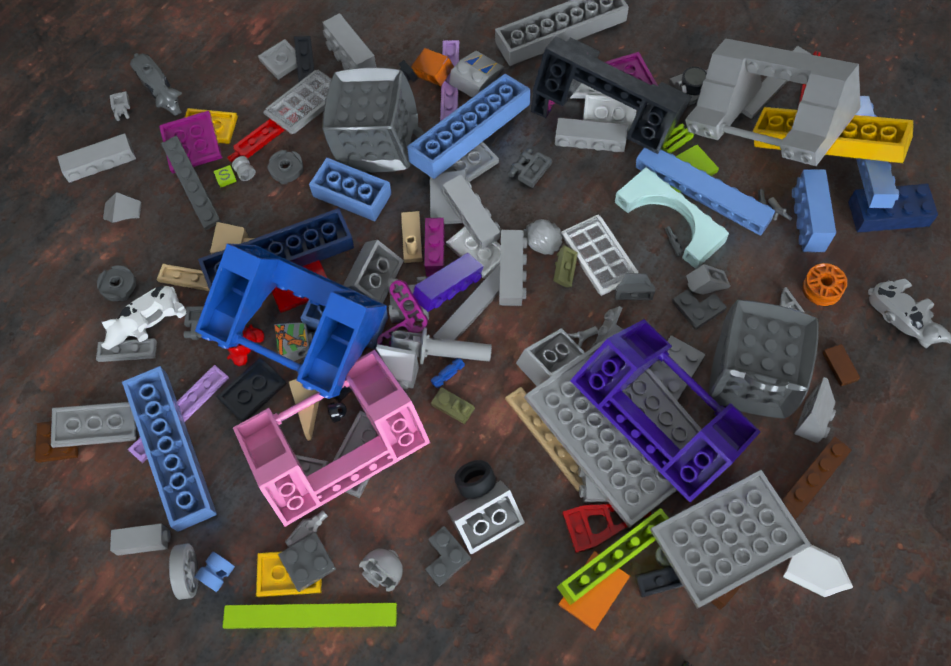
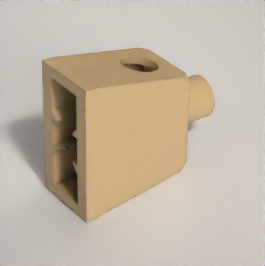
(227, 234)

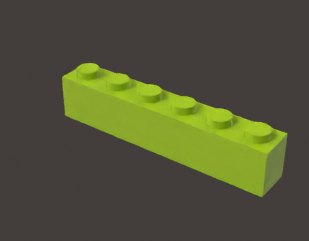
(611, 559)

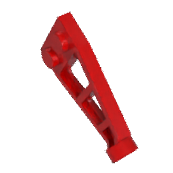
(579, 529)

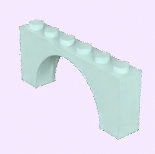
(650, 189)

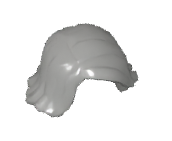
(543, 236)

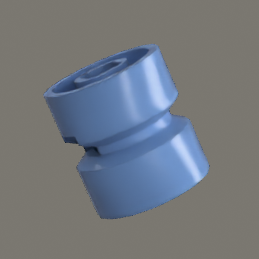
(214, 571)

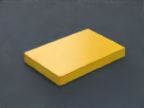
(223, 123)
(275, 580)

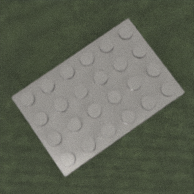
(729, 538)

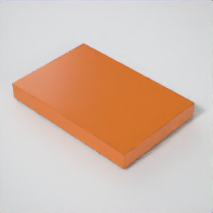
(596, 602)

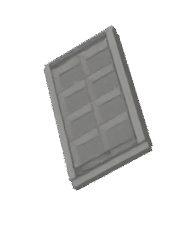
(300, 103)

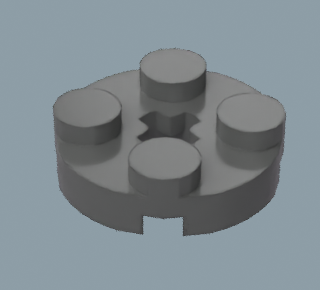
(288, 174)
(123, 290)

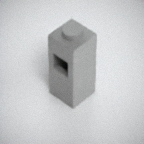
(139, 539)

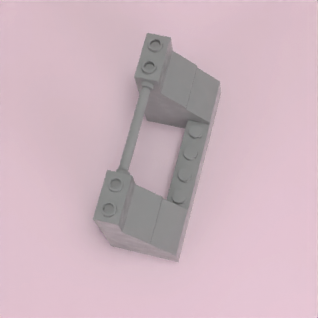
(735, 78)

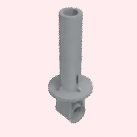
(439, 347)

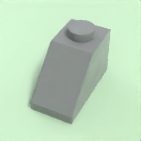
(707, 280)

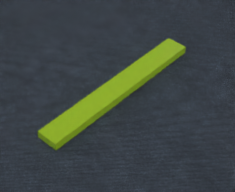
(310, 615)

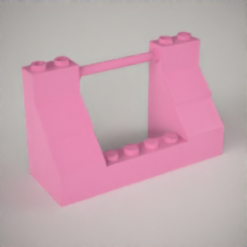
(279, 471)

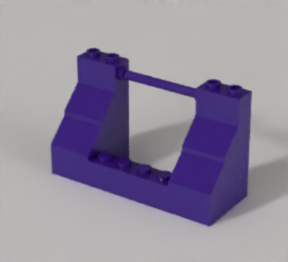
(617, 366)

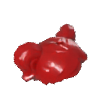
(239, 353)

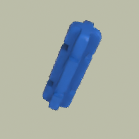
(447, 372)

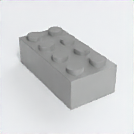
(347, 44)

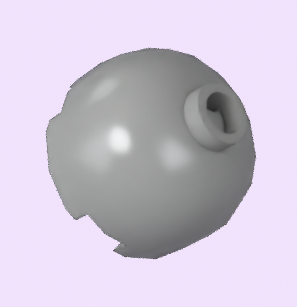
(382, 568)

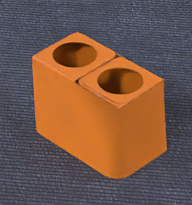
(431, 68)

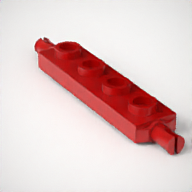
(256, 140)

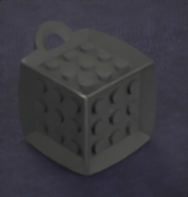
(370, 119)
(764, 359)

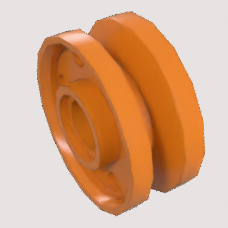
(829, 275)

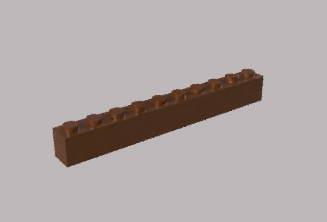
(805, 489)

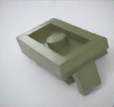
(565, 266)
(452, 405)

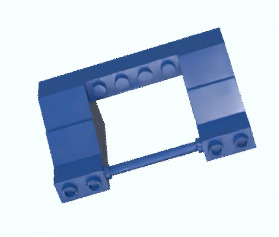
(249, 276)

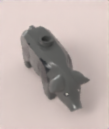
(156, 83)

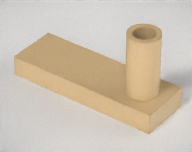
(411, 237)

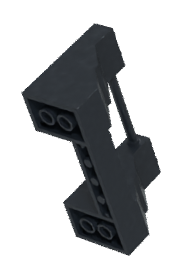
(572, 63)

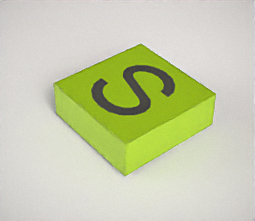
(225, 176)

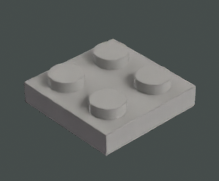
(279, 59)

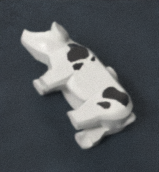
(142, 314)

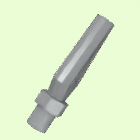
(306, 528)

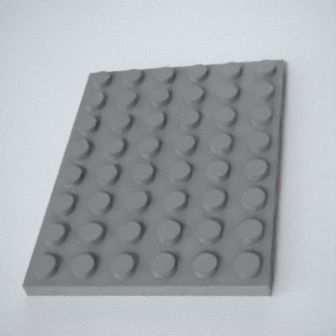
(601, 449)

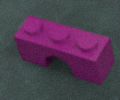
(434, 245)

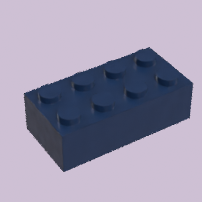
(911, 210)

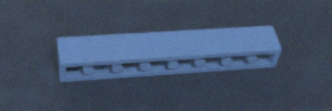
(876, 174)
(707, 190)

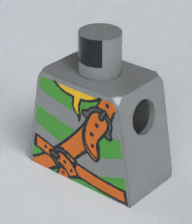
(293, 340)

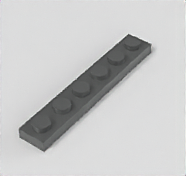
(191, 182)

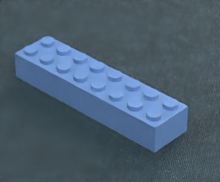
(468, 126)
(169, 449)

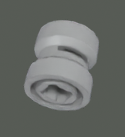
(243, 168)

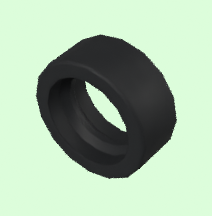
(471, 470)

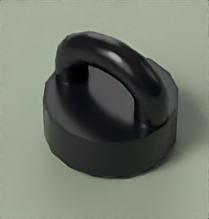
(333, 412)

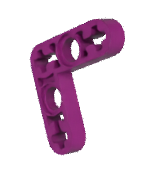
(409, 322)

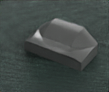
(635, 287)

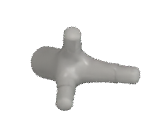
(778, 209)
(583, 335)

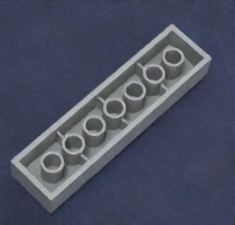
(571, 19)

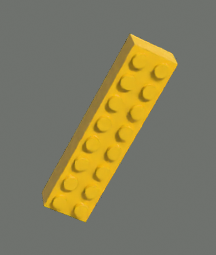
(862, 138)

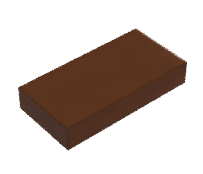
(841, 365)

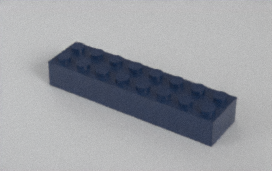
(299, 243)

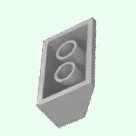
(372, 270)
(486, 517)

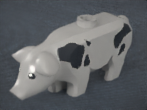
(907, 314)

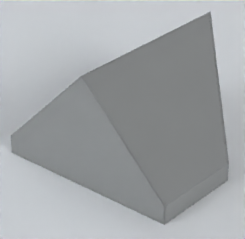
(121, 207)

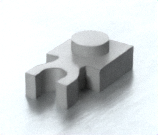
(119, 104)

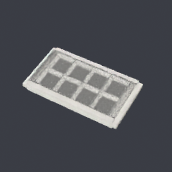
(599, 253)

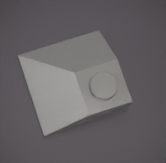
(401, 363)

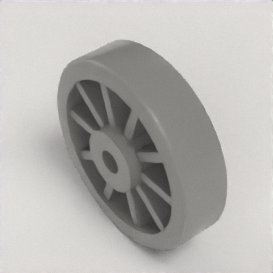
(182, 570)

